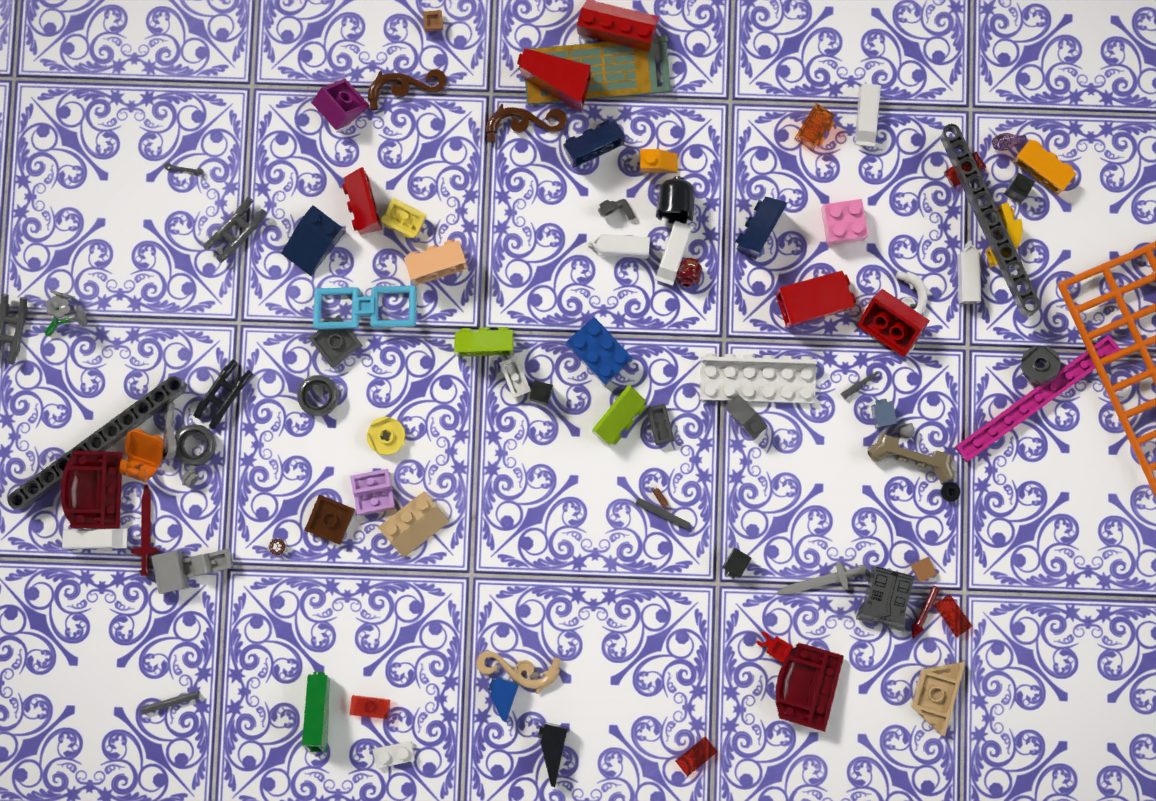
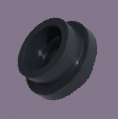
(944, 491)

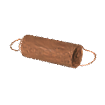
(662, 500)

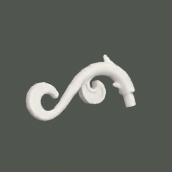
(922, 291)

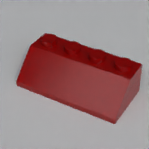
(617, 25)

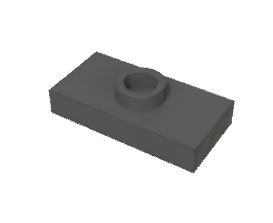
(660, 424)

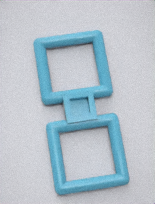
(364, 307)

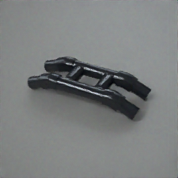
(234, 391)

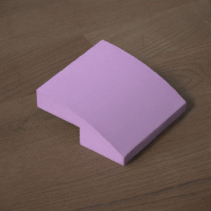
(372, 492)

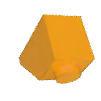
(658, 161)

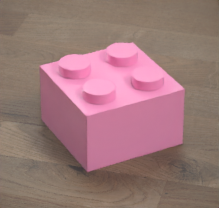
(844, 222)

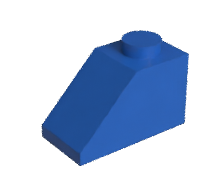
(503, 695)

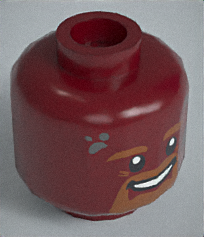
(689, 272)

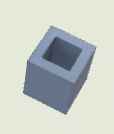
(883, 413)

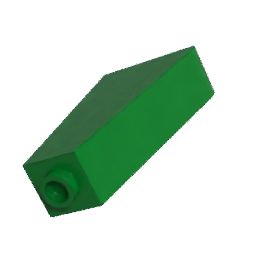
(316, 713)

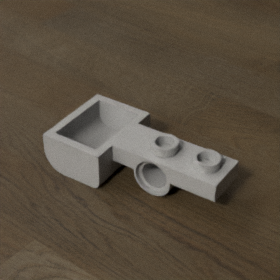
(173, 571)

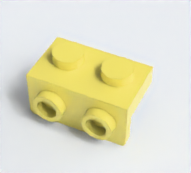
(403, 218)

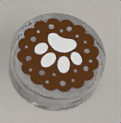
(277, 546)

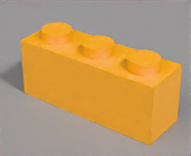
(1044, 166)

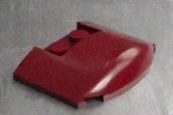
(92, 489)
(807, 686)

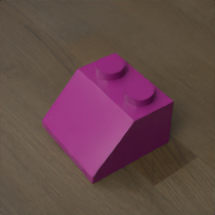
(340, 103)

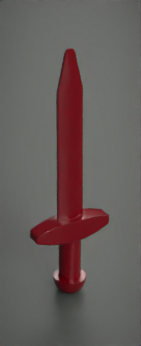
(145, 549)

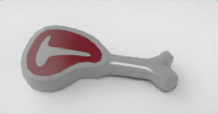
(169, 437)

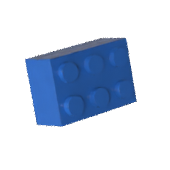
(599, 351)

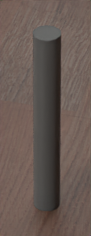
(662, 513)
(170, 702)

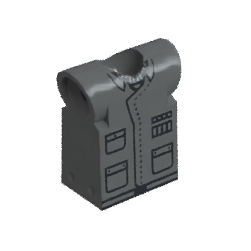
(886, 598)

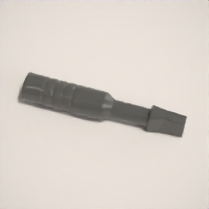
(857, 386)

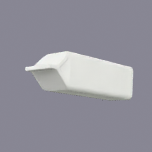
(867, 114)
(621, 246)
(673, 253)
(969, 275)
(94, 538)

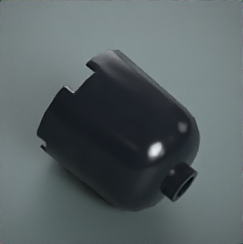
(676, 201)

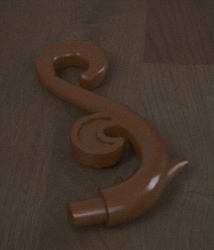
(374, 89)
(519, 127)

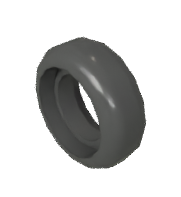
(304, 388)
(210, 447)

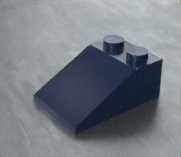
(312, 240)

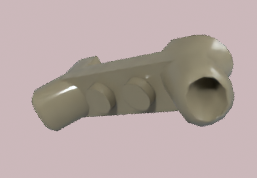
(938, 461)

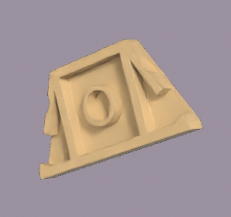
(937, 693)

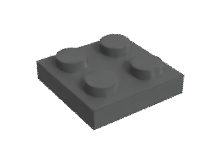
(335, 344)

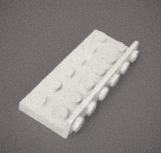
(758, 378)

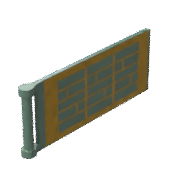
(614, 69)

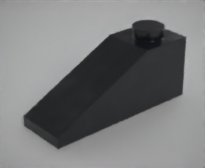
(552, 746)

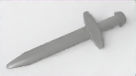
(841, 575)

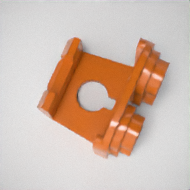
(142, 451)

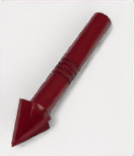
(917, 628)

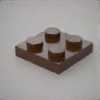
(329, 519)

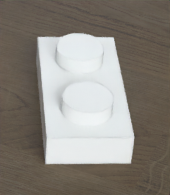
(515, 377)
(394, 754)

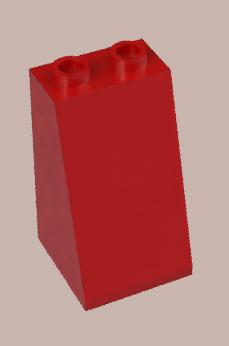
(557, 76)
(815, 299)

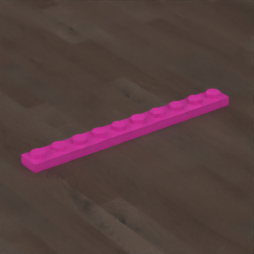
(1033, 401)

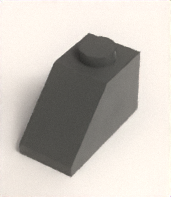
(745, 417)

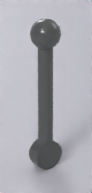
(168, 167)

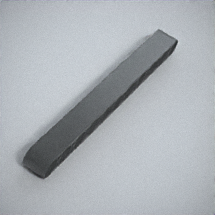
(989, 229)
(107, 441)

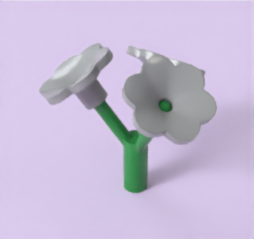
(58, 307)

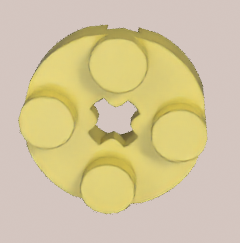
(391, 426)

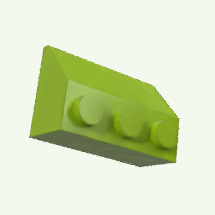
(484, 342)
(619, 416)

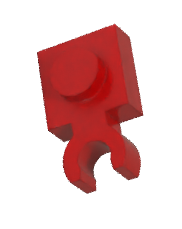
(777, 648)

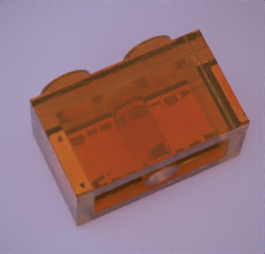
(814, 127)

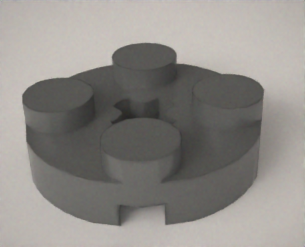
(1040, 354)

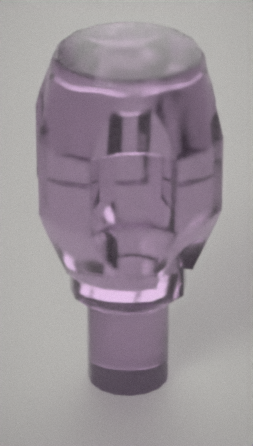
(1007, 141)

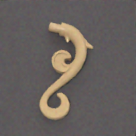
(524, 665)

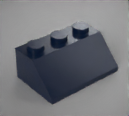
(594, 143)
(760, 226)

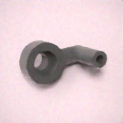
(608, 207)

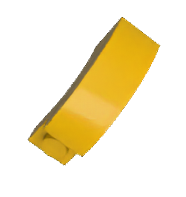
(1013, 227)

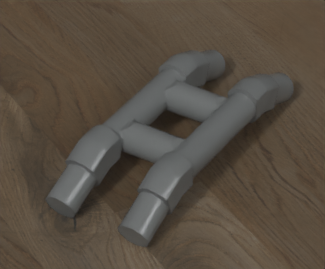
(235, 218)
(18, 321)

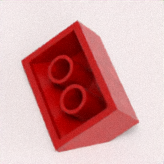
(361, 202)
(893, 322)

